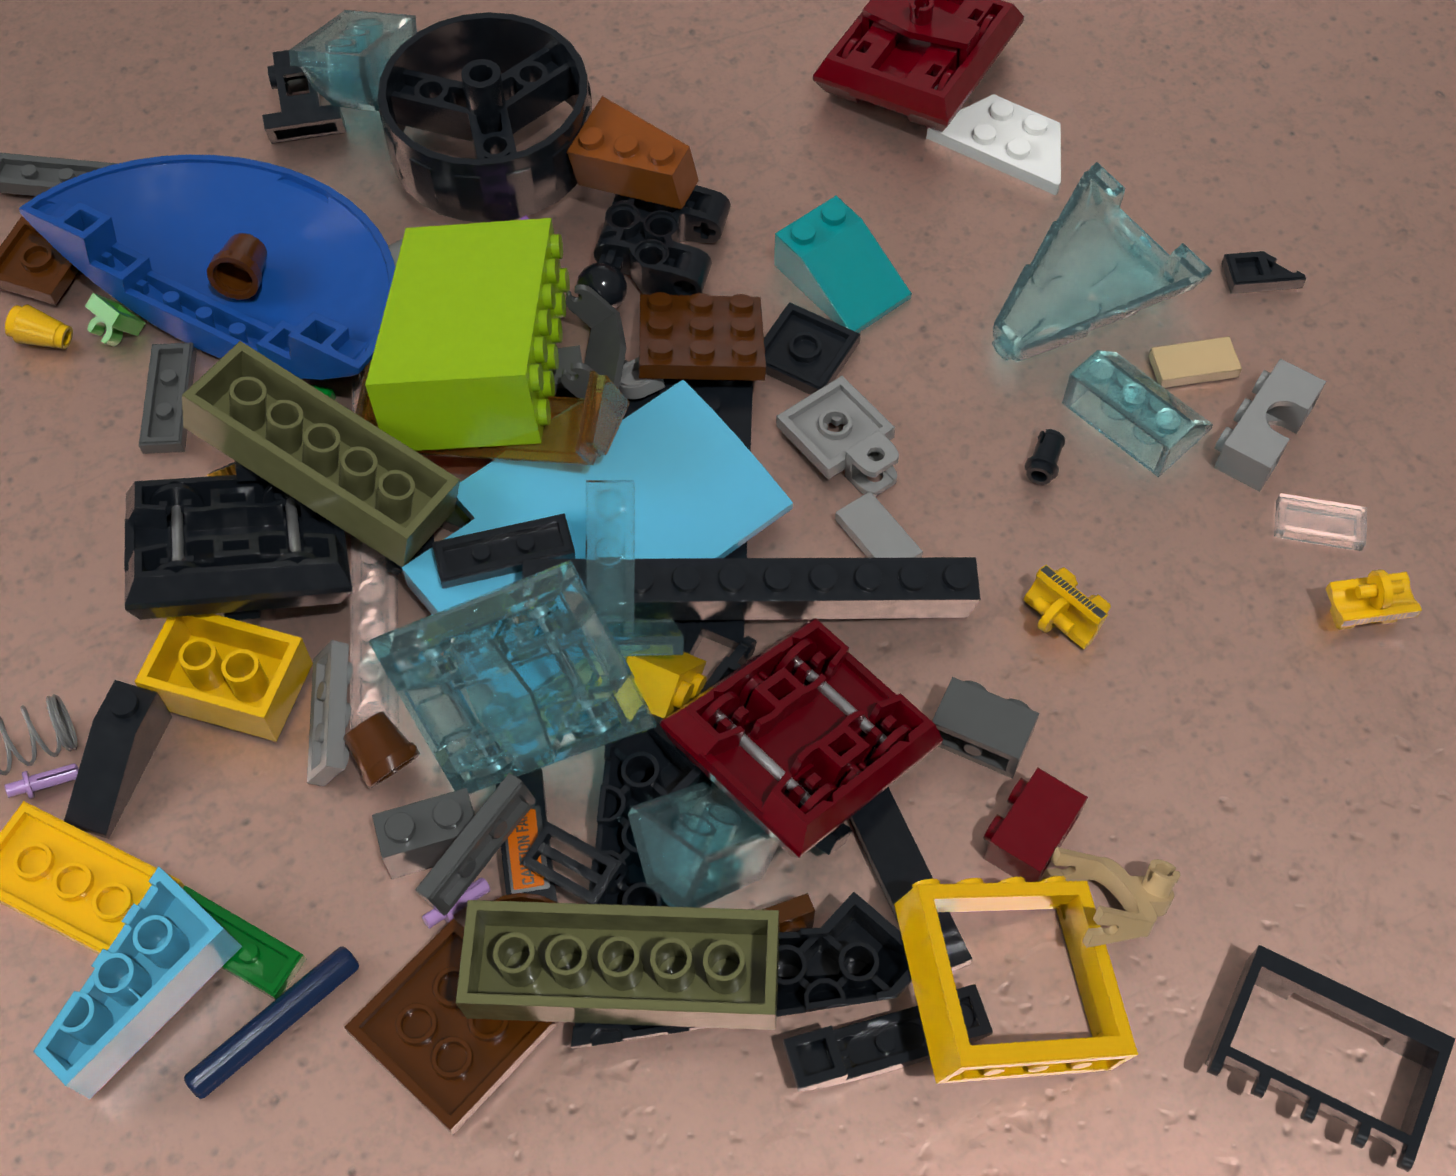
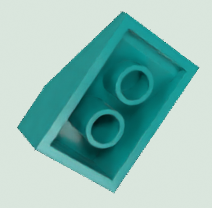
(839, 266)

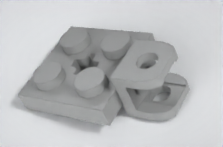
(861, 446)

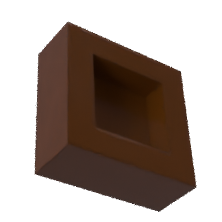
(795, 913)

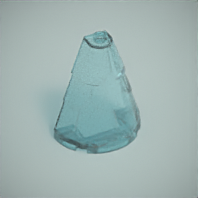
(1090, 273)

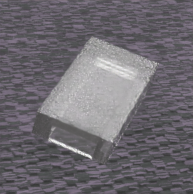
(1320, 522)

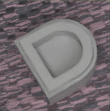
(637, 388)

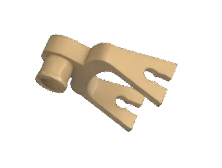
(1140, 896)

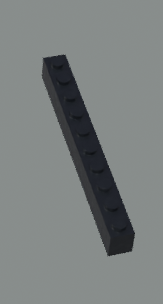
(796, 587)

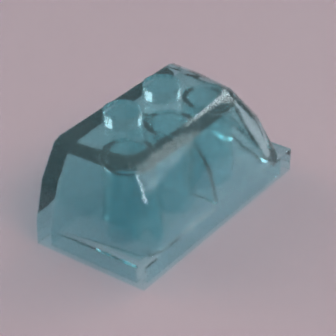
(350, 54)

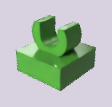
(112, 317)

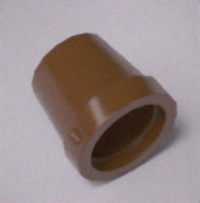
(238, 267)
(379, 749)

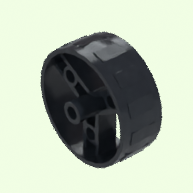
(481, 84)

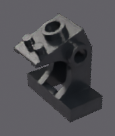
(300, 114)

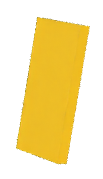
(68, 878)

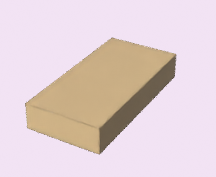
(1195, 362)

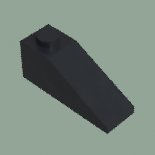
(116, 756)

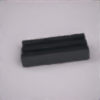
(603, 882)

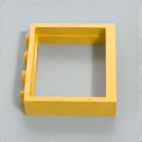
(938, 1000)

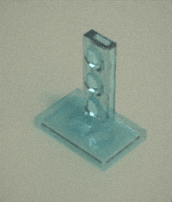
(612, 571)

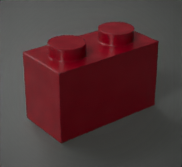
(1034, 826)

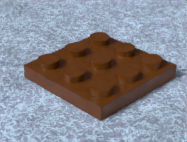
(701, 337)
(429, 1042)

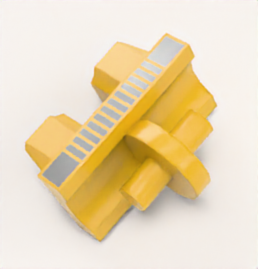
(1372, 599)
(1065, 607)

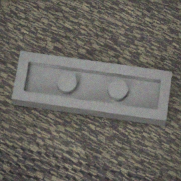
(329, 714)

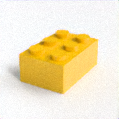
(227, 672)

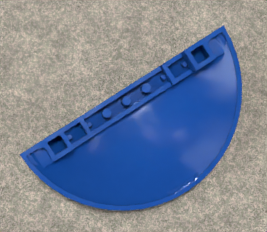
(158, 221)

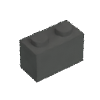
(984, 726)
(421, 832)

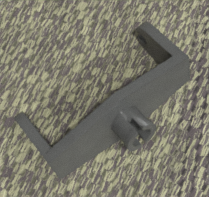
(606, 341)

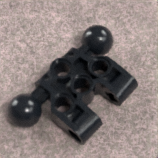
(645, 243)

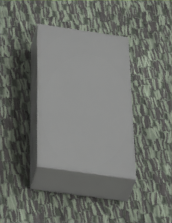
(876, 530)

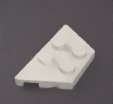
(1007, 140)

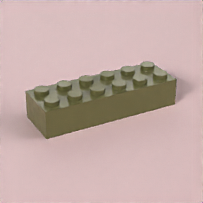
(320, 453)
(620, 964)

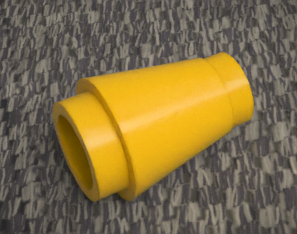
(36, 328)

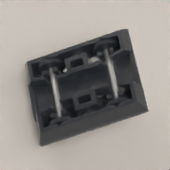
(227, 550)

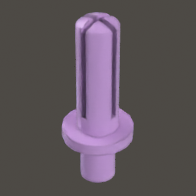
(42, 780)
(474, 892)

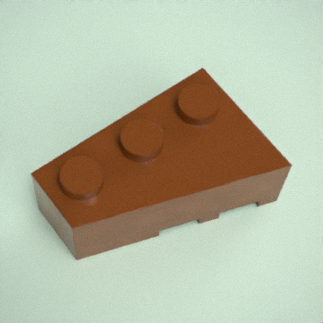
(632, 158)

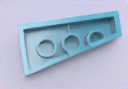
(136, 986)

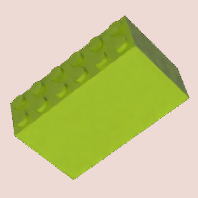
(470, 335)

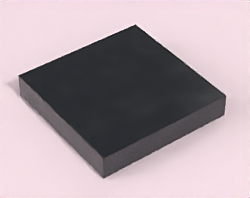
(807, 349)

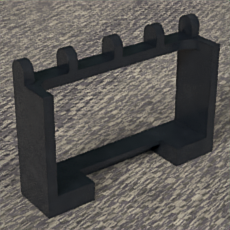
(1402, 1033)

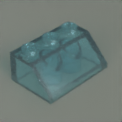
(1133, 411)
(699, 845)

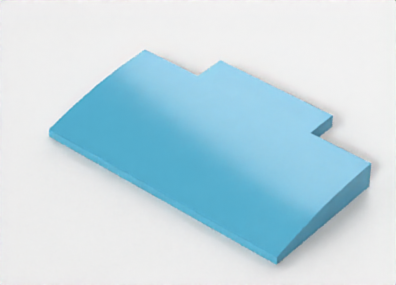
(693, 493)

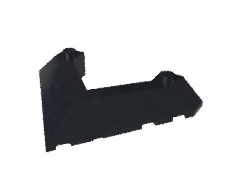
(843, 963)

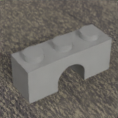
(1281, 400)

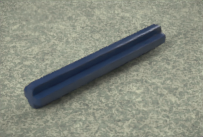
(271, 1022)

